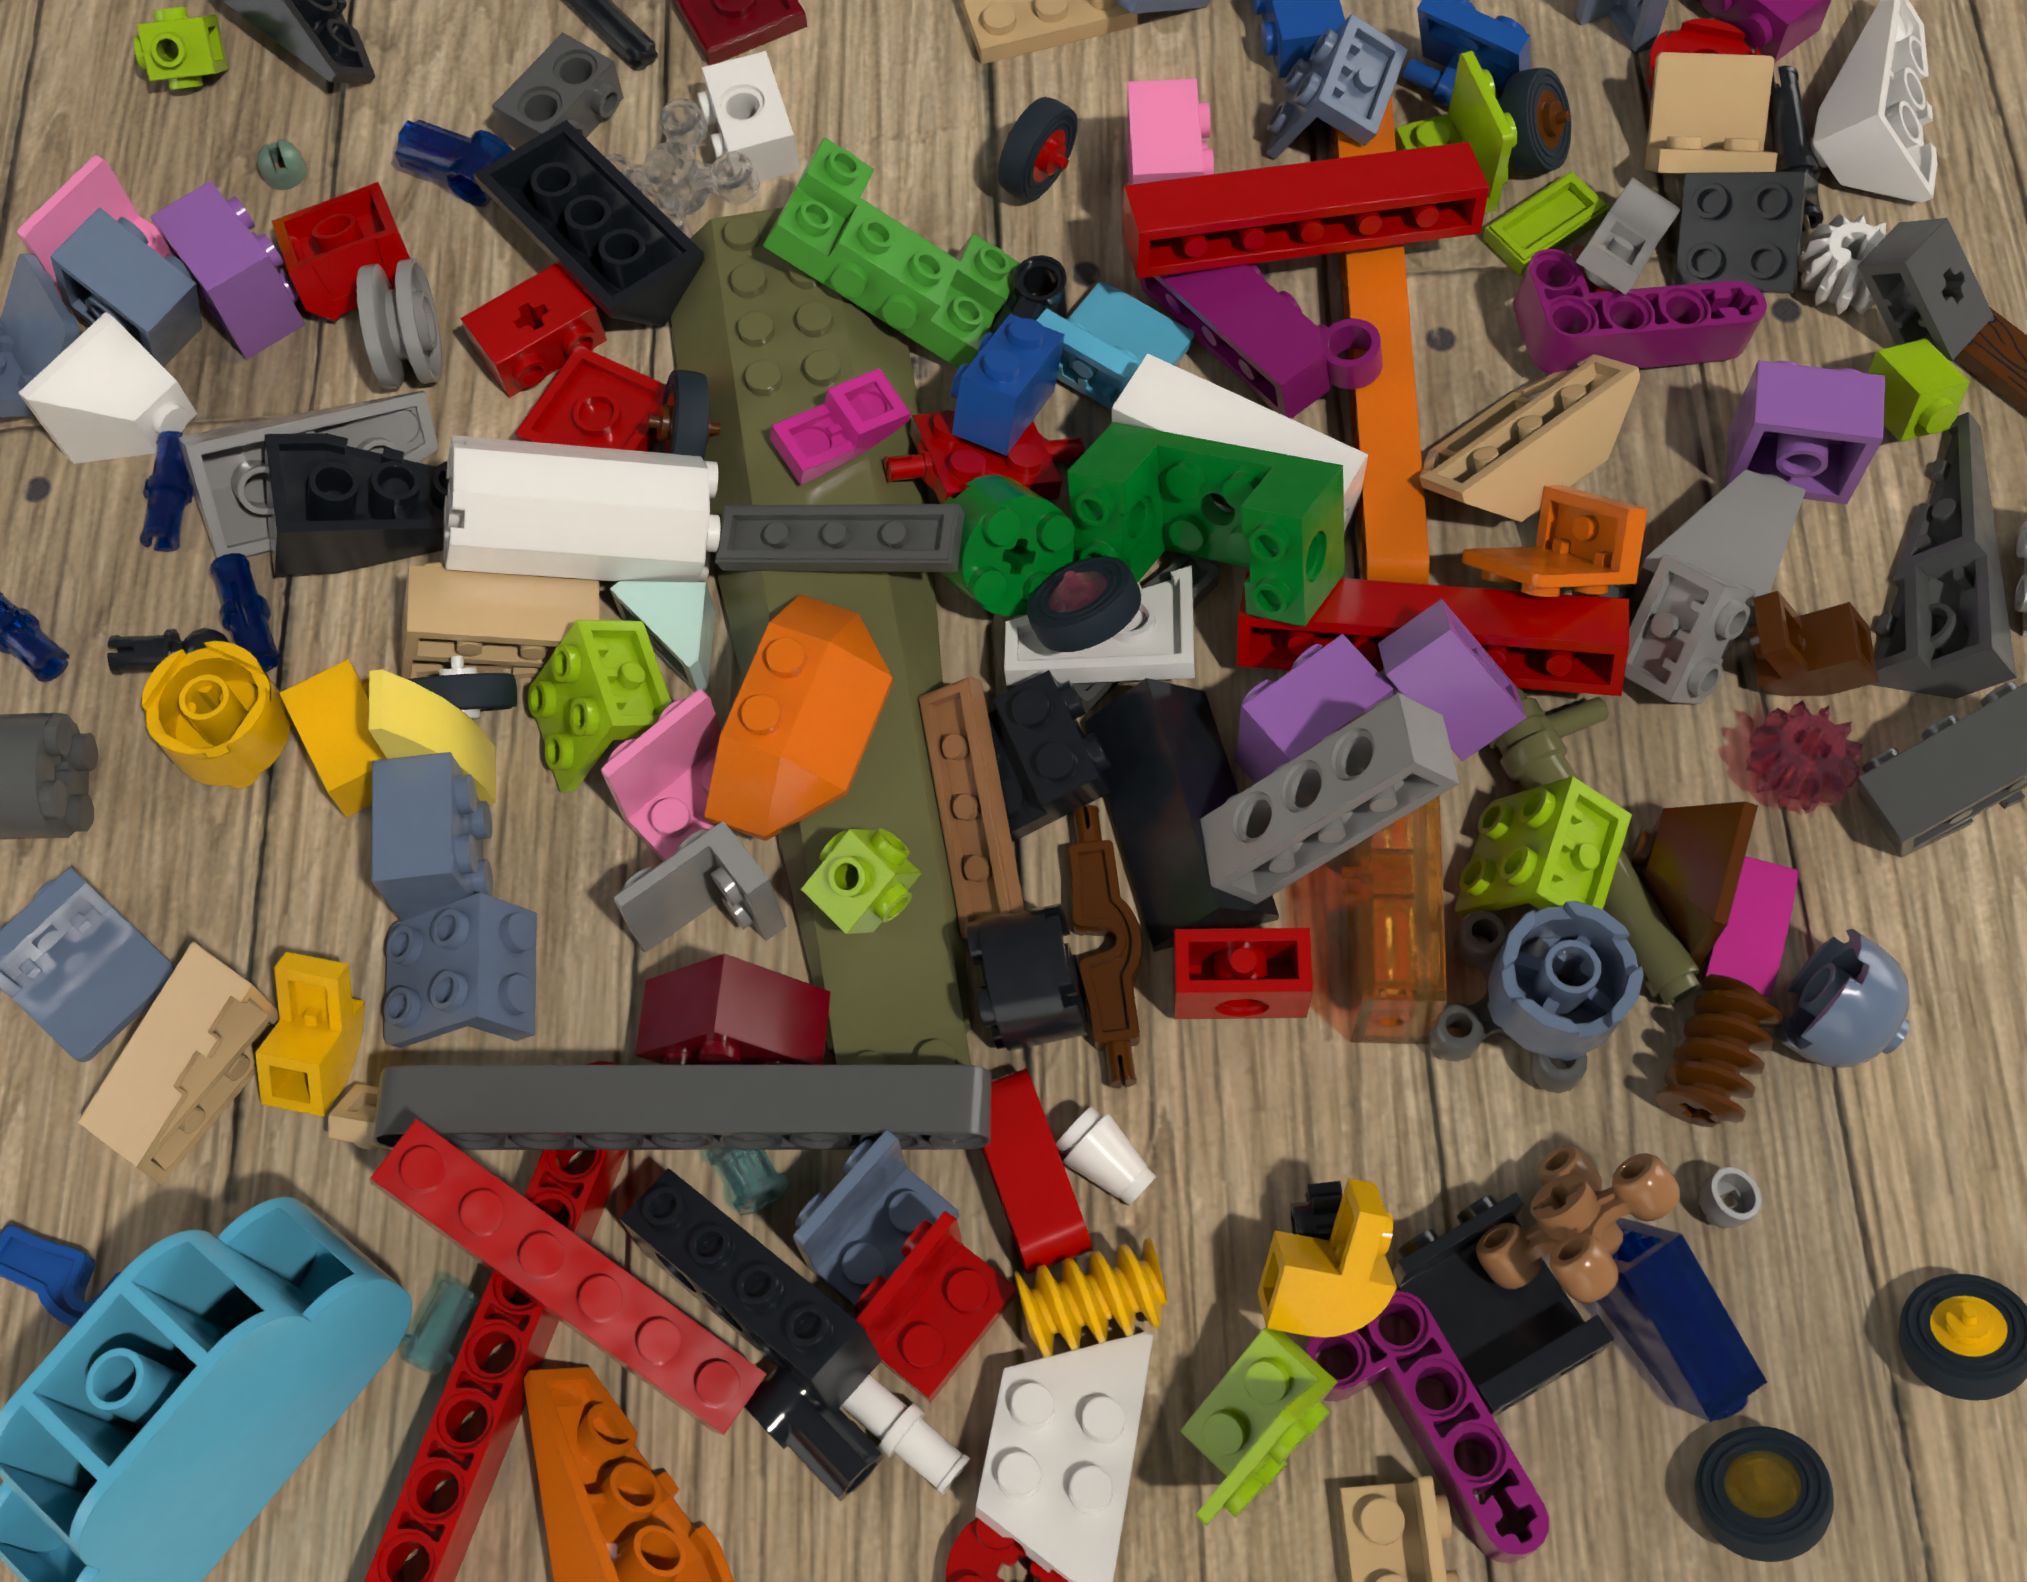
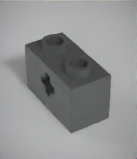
(1926, 286)

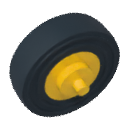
(1965, 1336)

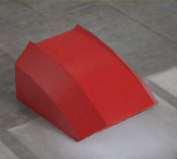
(330, 244)

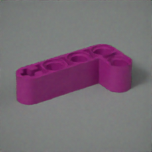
(1642, 328)
(1441, 1429)

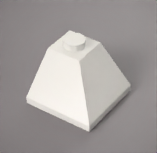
(106, 396)

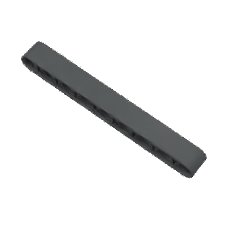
(687, 1106)

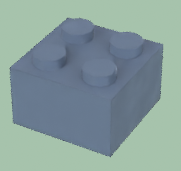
(116, 272)
(427, 833)

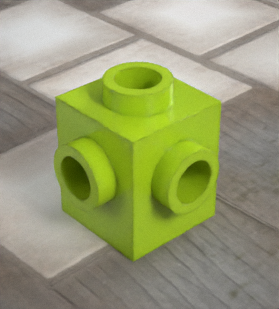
(180, 47)
(862, 879)

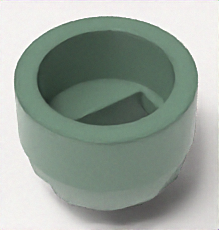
(285, 177)

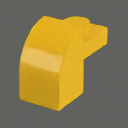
(316, 1037)
(1334, 1283)

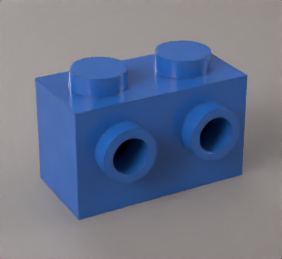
(1006, 383)

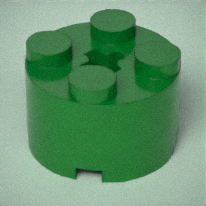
(1008, 543)

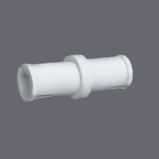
(906, 1434)

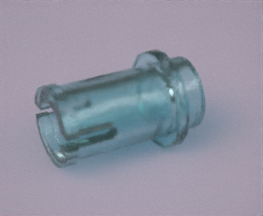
(439, 1328)

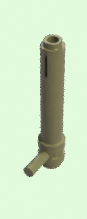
(1534, 758)

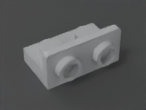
(1685, 631)

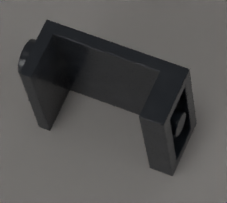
(1502, 1337)

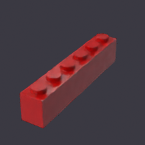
(1303, 209)
(1535, 640)
(567, 1277)

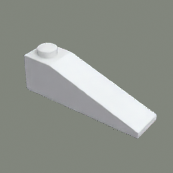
(1877, 110)

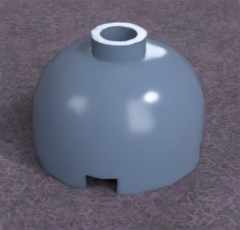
(1848, 1005)

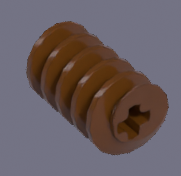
(1717, 1053)

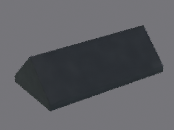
(595, 224)
(1161, 783)

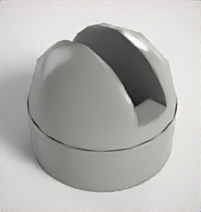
(1723, 1183)

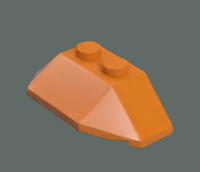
(798, 720)

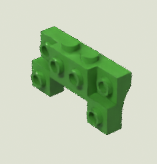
(887, 266)

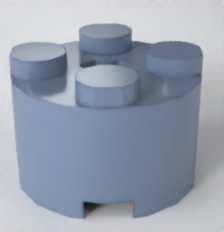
(1558, 1017)

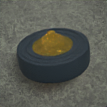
(1764, 1494)

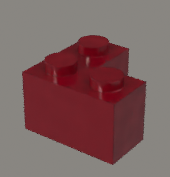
(731, 1016)

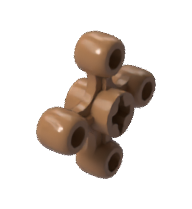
(1578, 1223)

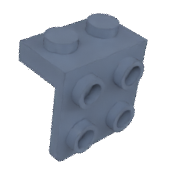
(32, 332)
(78, 966)
(462, 969)

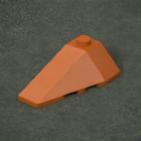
(600, 1496)

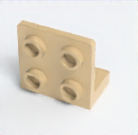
(1710, 114)

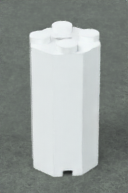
(578, 511)

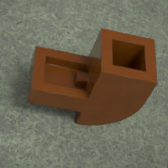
(1810, 652)

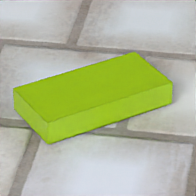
(1546, 221)

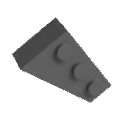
(1951, 773)

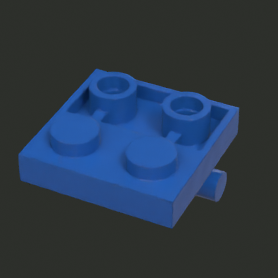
(1456, 28)

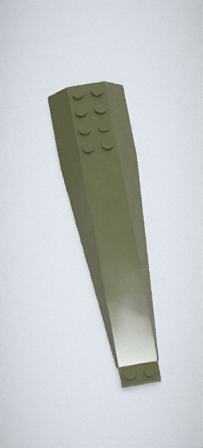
(769, 353)

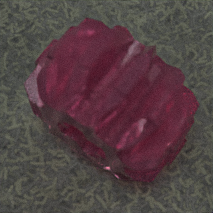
(1829, 754)

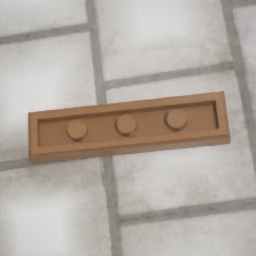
(970, 803)

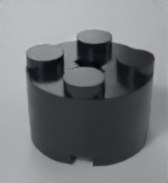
(1029, 978)

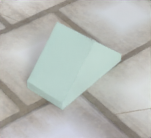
(677, 620)

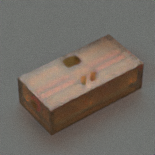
(1396, 931)

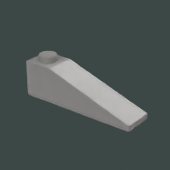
(230, 468)

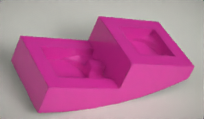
(846, 425)
(1757, 926)

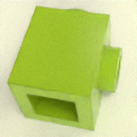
(1920, 389)

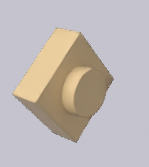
(354, 1117)

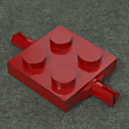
(951, 461)

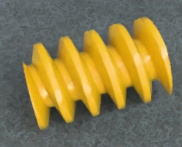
(1093, 1297)

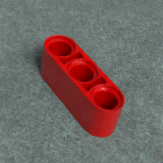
(1032, 1177)

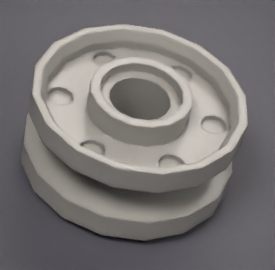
(399, 323)

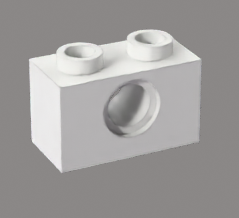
(749, 114)

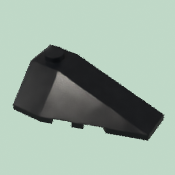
(314, 34)
(348, 505)

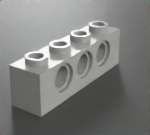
(1329, 799)

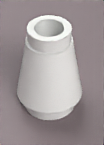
(1105, 1156)

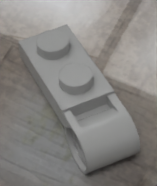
(1627, 237)

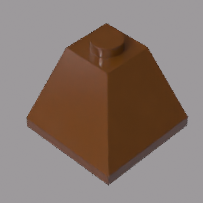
(1695, 866)

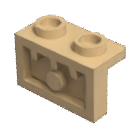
(1396, 1532)

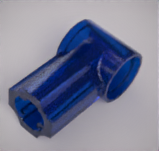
(450, 157)

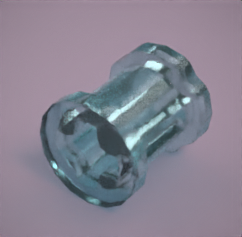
(750, 1178)

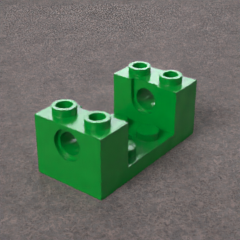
(1153, 492)

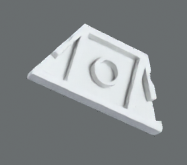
(1066, 1455)

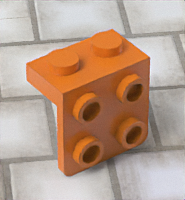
(1579, 545)

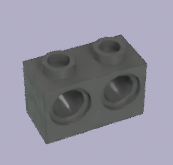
(560, 85)

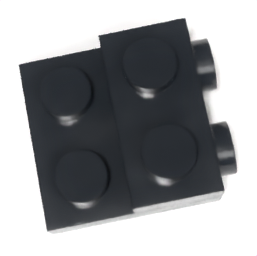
(1043, 754)

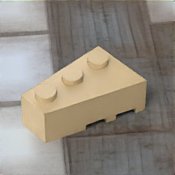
(488, 619)
(181, 1065)

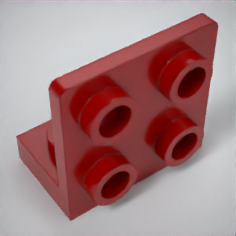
(933, 1306)

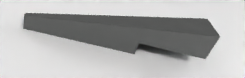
(1950, 609)

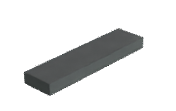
(841, 537)

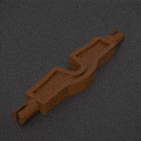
(1108, 975)

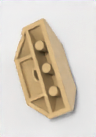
(1535, 439)

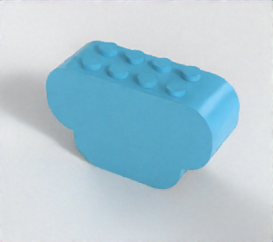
(190, 1398)

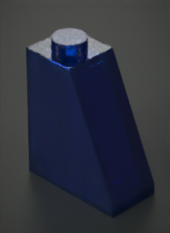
(1679, 1324)

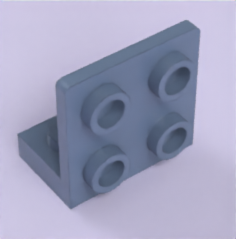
(1341, 83)
(866, 1218)

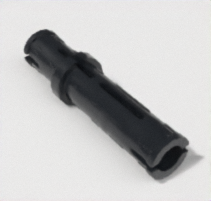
(1790, 134)

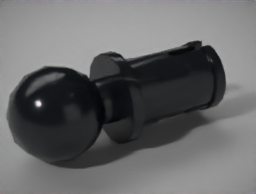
(145, 653)

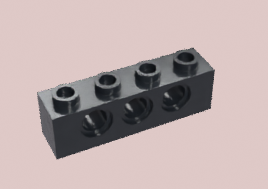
(752, 1290)

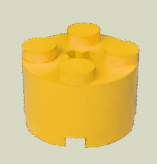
(216, 714)

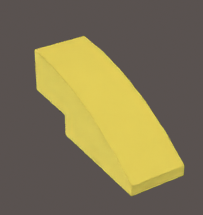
(417, 722)

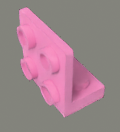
(73, 204)
(667, 774)

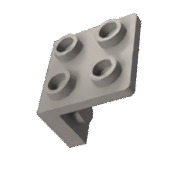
(702, 872)

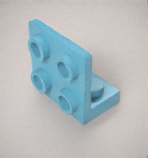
(1110, 339)

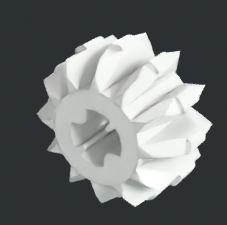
(1832, 261)

